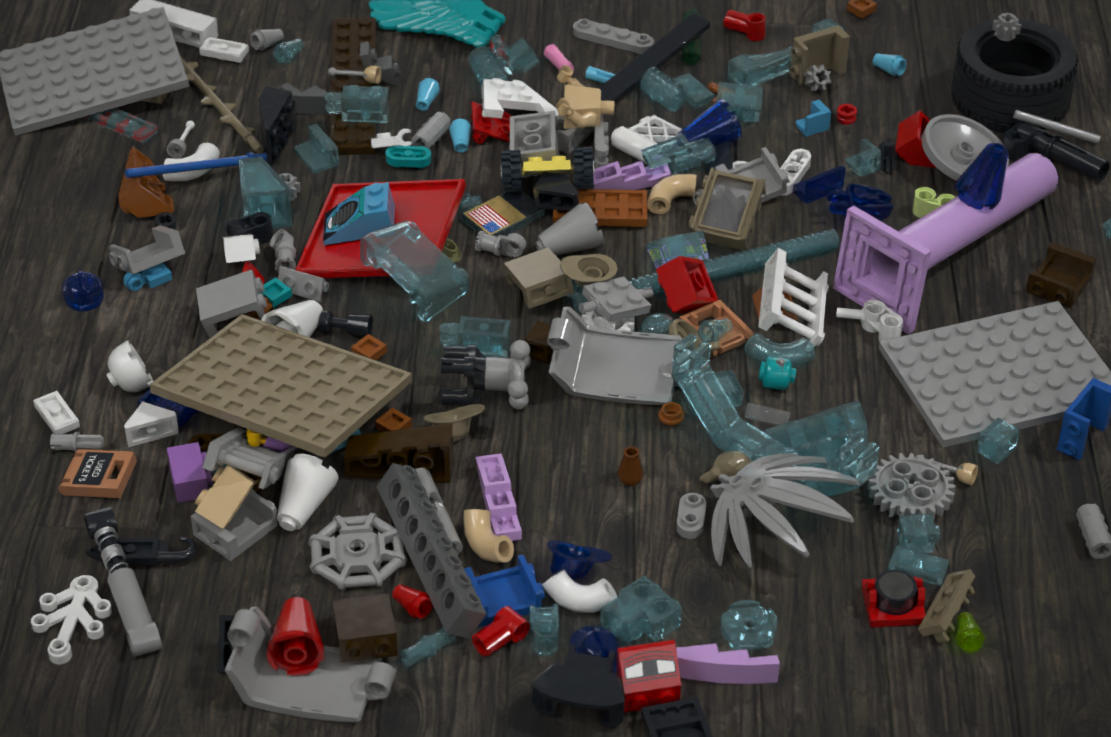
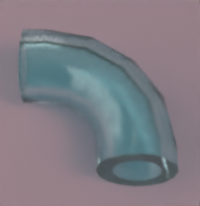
(798, 351)

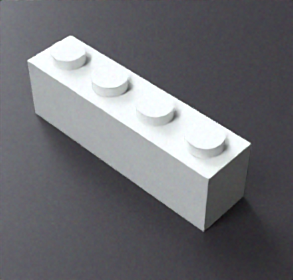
(185, 25)

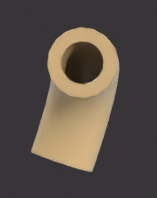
(668, 189)
(483, 540)

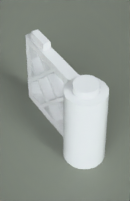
(632, 142)

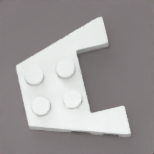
(512, 95)

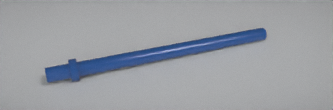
(188, 166)

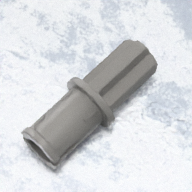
(76, 441)

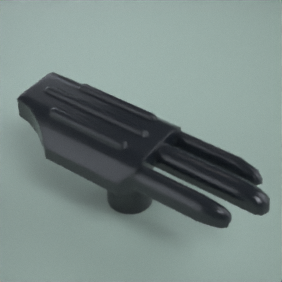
(888, 155)

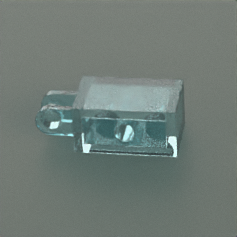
(360, 103)
(489, 335)

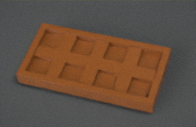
(614, 207)

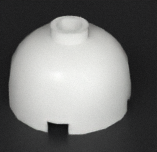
(128, 369)

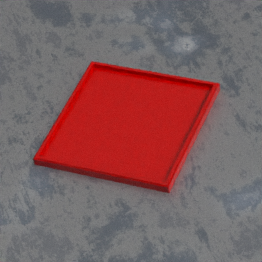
(425, 202)

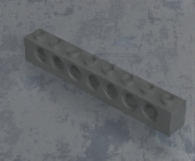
(431, 551)

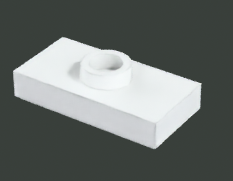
(224, 49)
(56, 413)

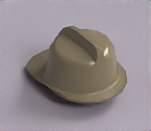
(589, 268)
(459, 417)

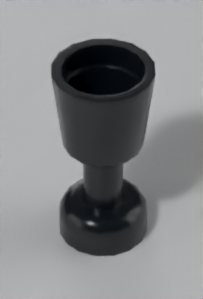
(355, 323)

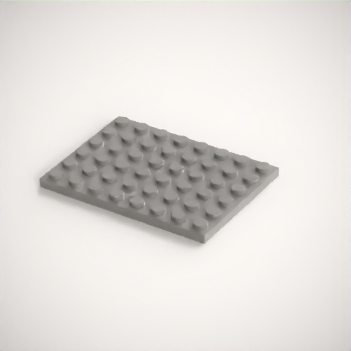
(90, 70)
(1002, 366)

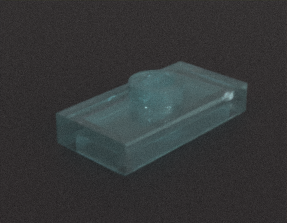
(696, 92)

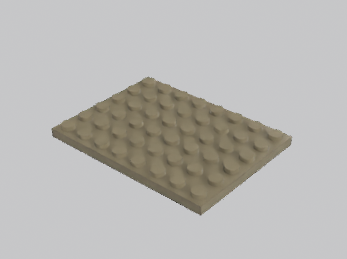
(282, 384)

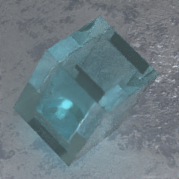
(998, 440)

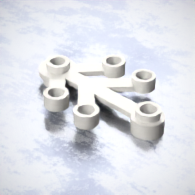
(81, 590)

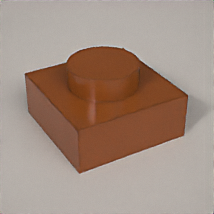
(861, 7)
(369, 347)
(392, 421)

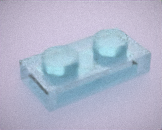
(919, 565)

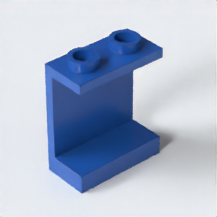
(1089, 408)

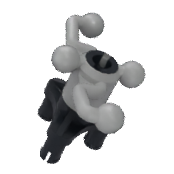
(487, 374)

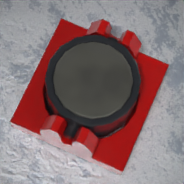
(892, 598)

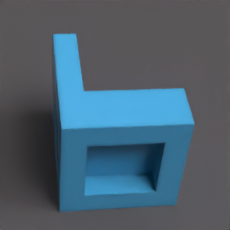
(815, 122)

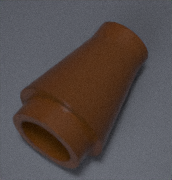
(630, 468)

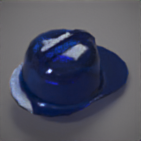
(83, 291)
(574, 558)
(595, 642)

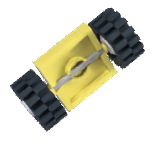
(512, 171)

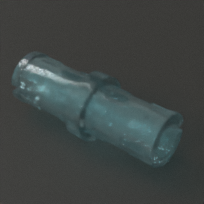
(426, 646)

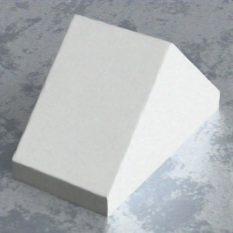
(150, 424)

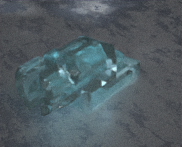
(679, 153)

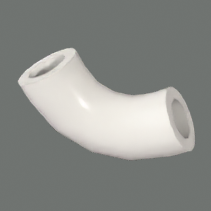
(204, 152)
(579, 597)

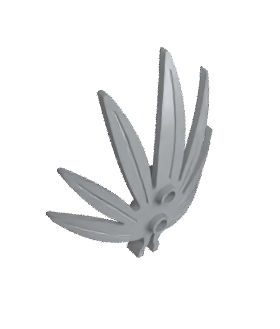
(760, 487)

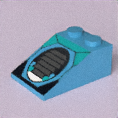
(360, 214)

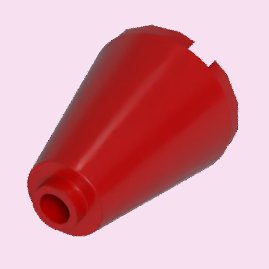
(295, 639)

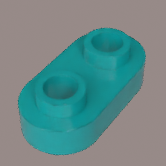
(408, 156)

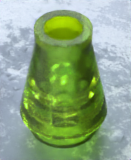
(969, 635)

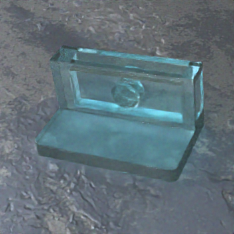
(319, 151)

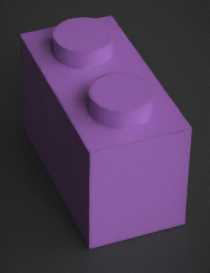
(187, 471)

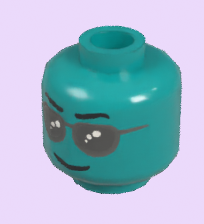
(776, 373)

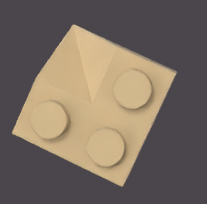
(225, 497)

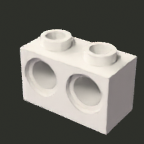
(240, 248)

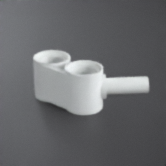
(875, 318)

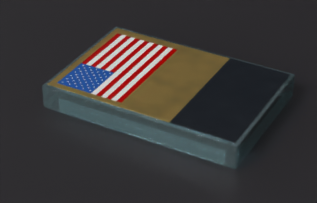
(503, 213)

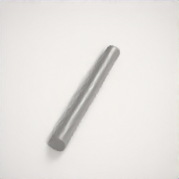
(1055, 126)

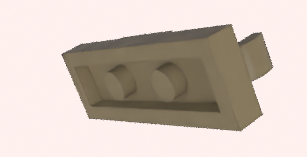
(947, 604)

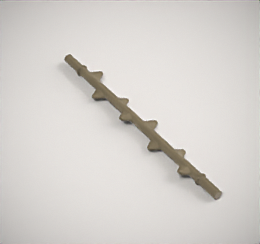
(224, 108)

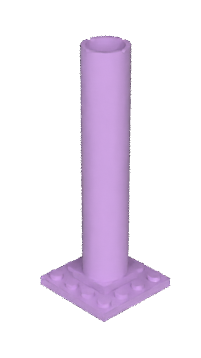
(893, 264)

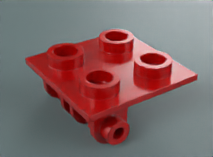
(489, 126)

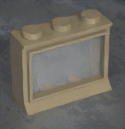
(727, 208)

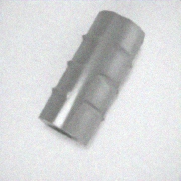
(431, 130)
(1094, 531)

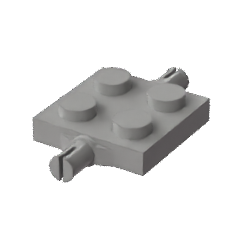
(616, 299)

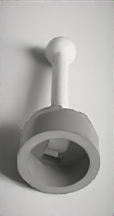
(179, 143)

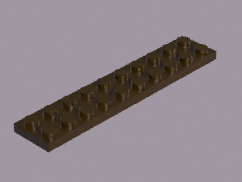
(348, 33)

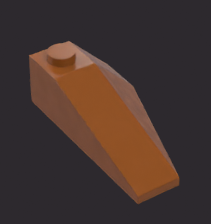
(144, 194)

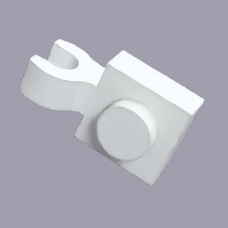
(386, 140)

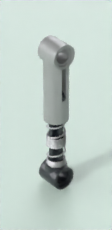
(140, 630)

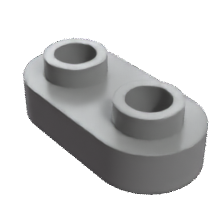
(691, 515)

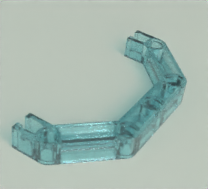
(732, 433)

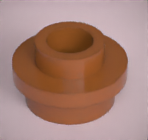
(671, 414)

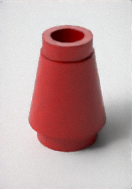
(413, 601)

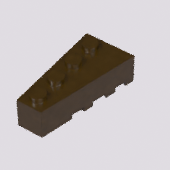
(418, 447)

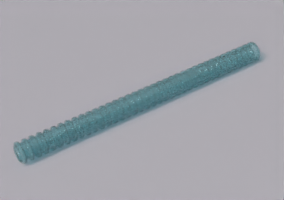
(744, 260)

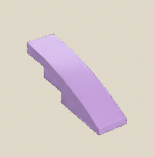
(629, 177)
(498, 496)
(732, 667)

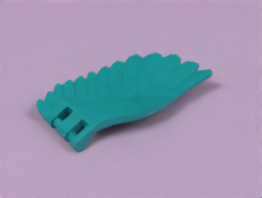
(461, 19)

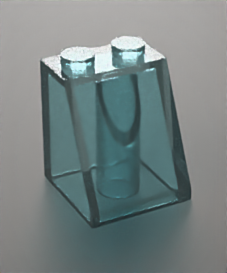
(264, 191)

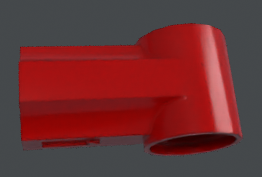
(752, 25)
(505, 627)

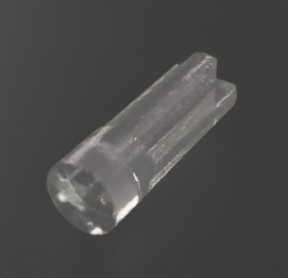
(767, 414)

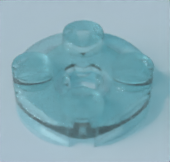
(744, 637)

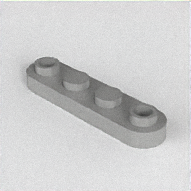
(612, 36)

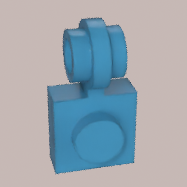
(151, 276)

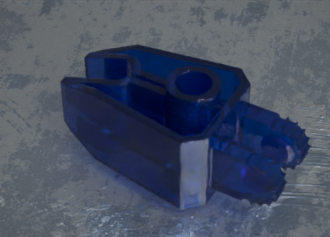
(866, 198)

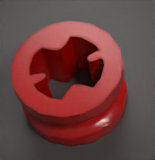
(846, 114)

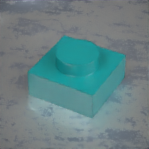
(276, 292)

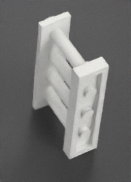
(774, 300)

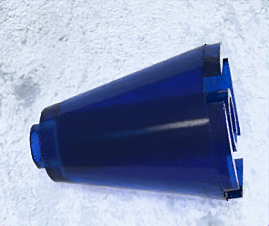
(715, 124)
(984, 178)

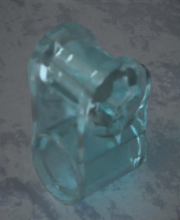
(545, 629)

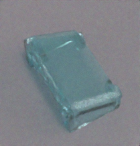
(416, 266)

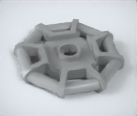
(357, 532)

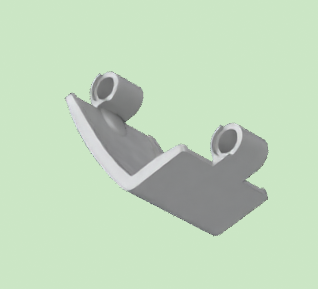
(611, 362)
(329, 693)

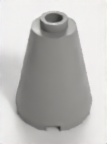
(572, 232)

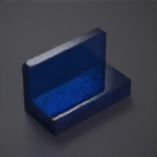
(820, 185)

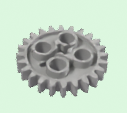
(911, 486)

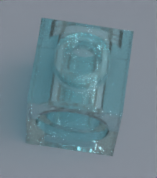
(918, 533)

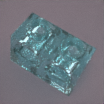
(660, 610)

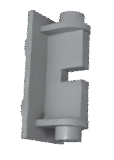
(303, 283)

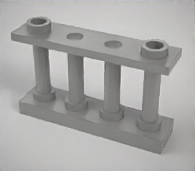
(236, 452)

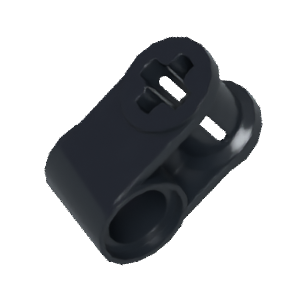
(257, 224)

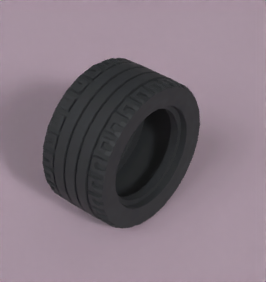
(1039, 58)

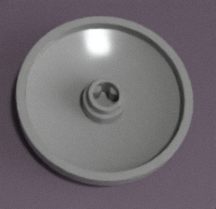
(955, 142)

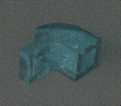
(515, 58)

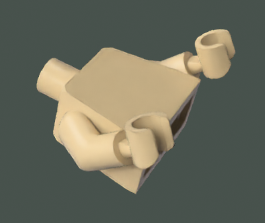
(581, 104)

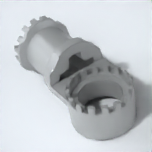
(500, 244)
(284, 250)

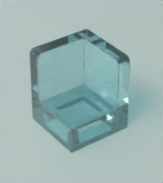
(867, 160)

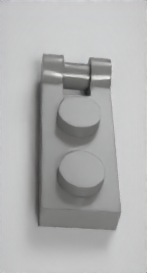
(601, 142)

